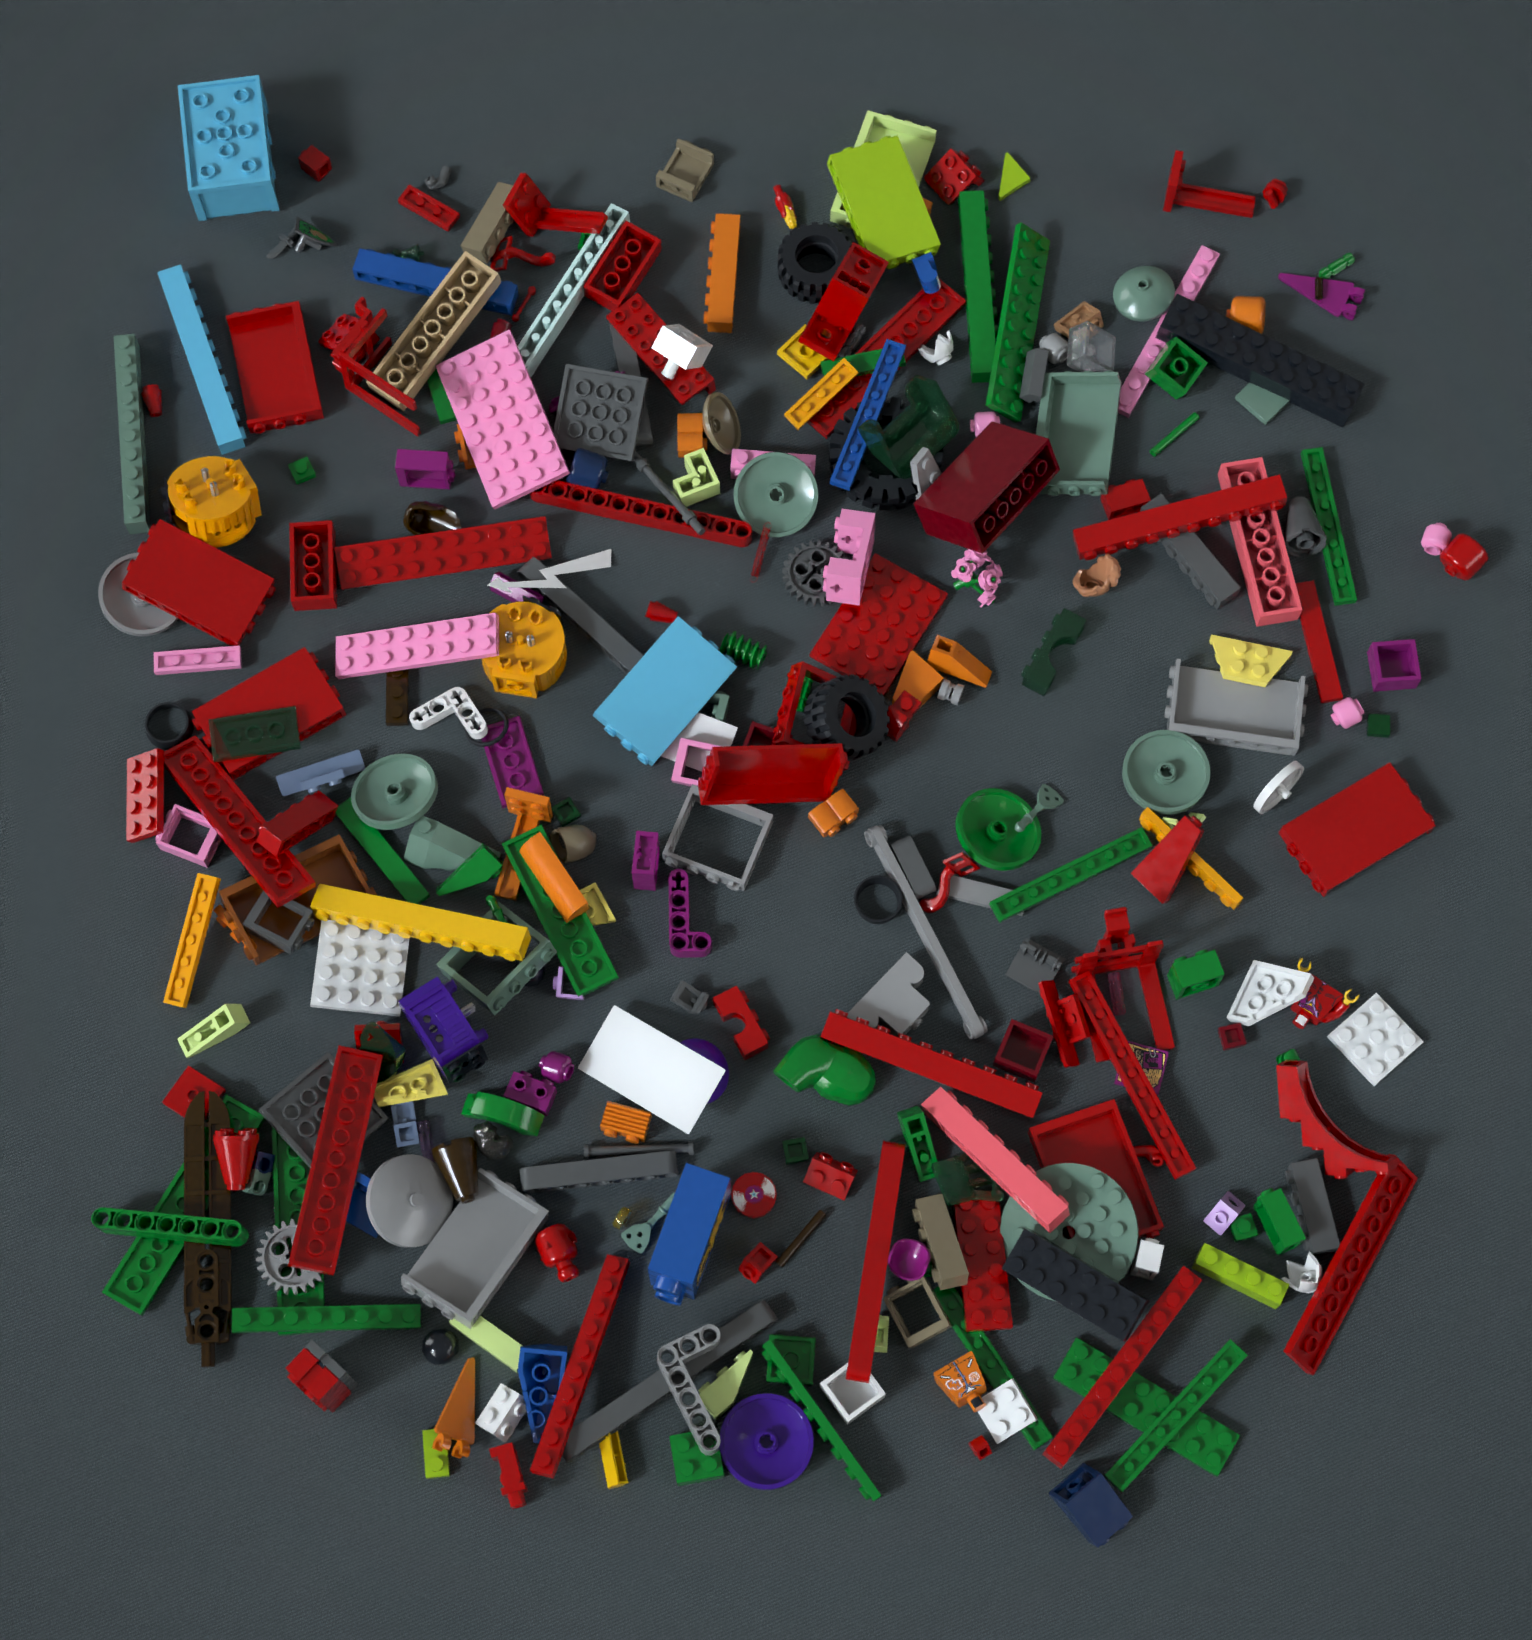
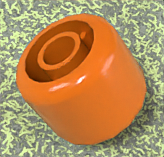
(1248, 312)

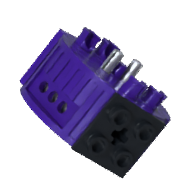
(445, 1029)

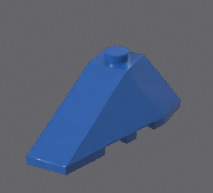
(540, 1376)

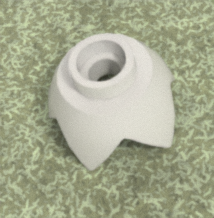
(942, 350)
(1304, 1277)

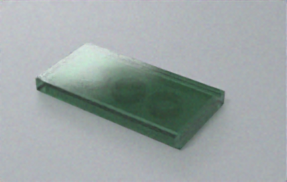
(254, 734)

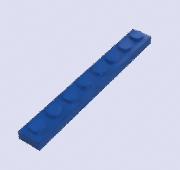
(869, 409)

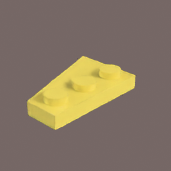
(598, 910)
(411, 1085)

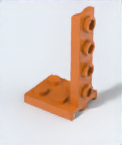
(529, 810)

